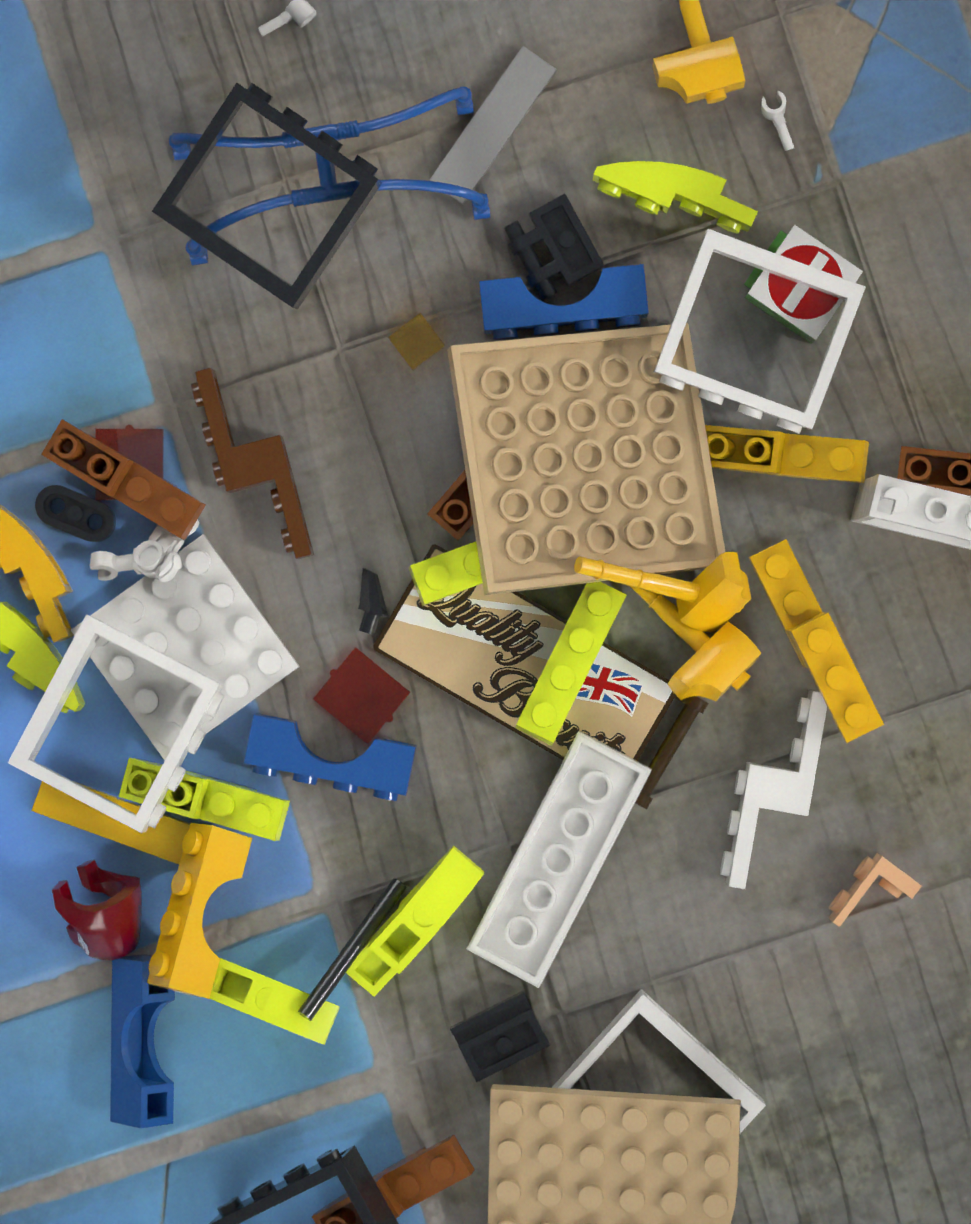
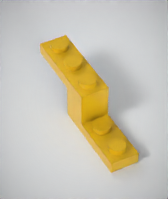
(816, 641)

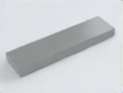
(495, 122)

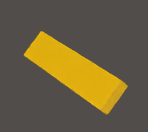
(163, 841)

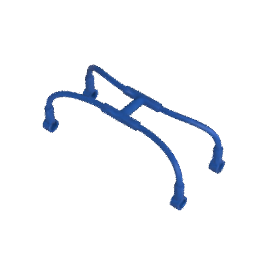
(329, 188)

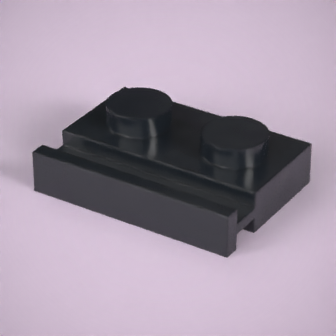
(499, 1036)

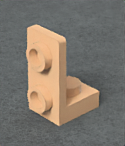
(893, 881)

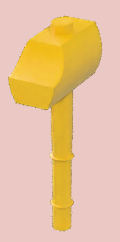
(706, 68)
(701, 604)
(717, 660)

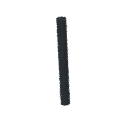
(352, 949)

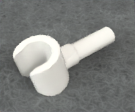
(297, 10)
(778, 119)

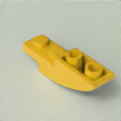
(787, 454)
(42, 574)

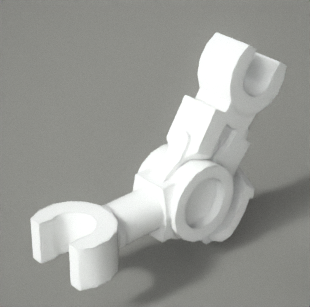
(151, 558)

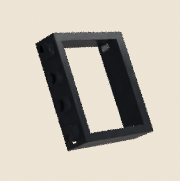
(323, 145)
(346, 1165)

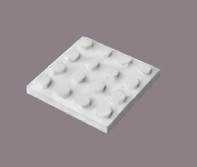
(201, 622)

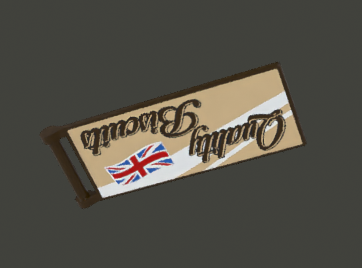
(494, 652)

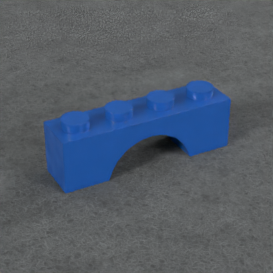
(512, 308)
(278, 745)
(139, 1088)

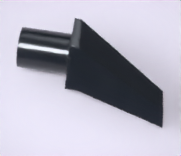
(371, 602)

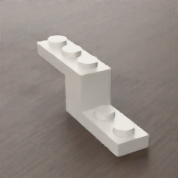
(774, 789)

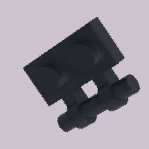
(565, 240)

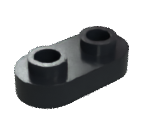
(76, 513)

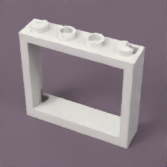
(781, 266)
(914, 510)
(56, 696)
(642, 1003)

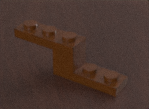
(252, 464)

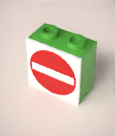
(791, 303)

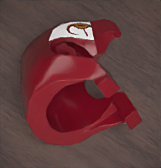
(104, 928)

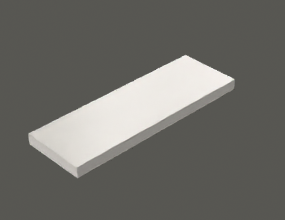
(559, 859)

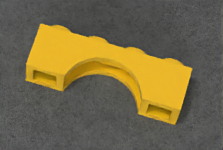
(182, 954)

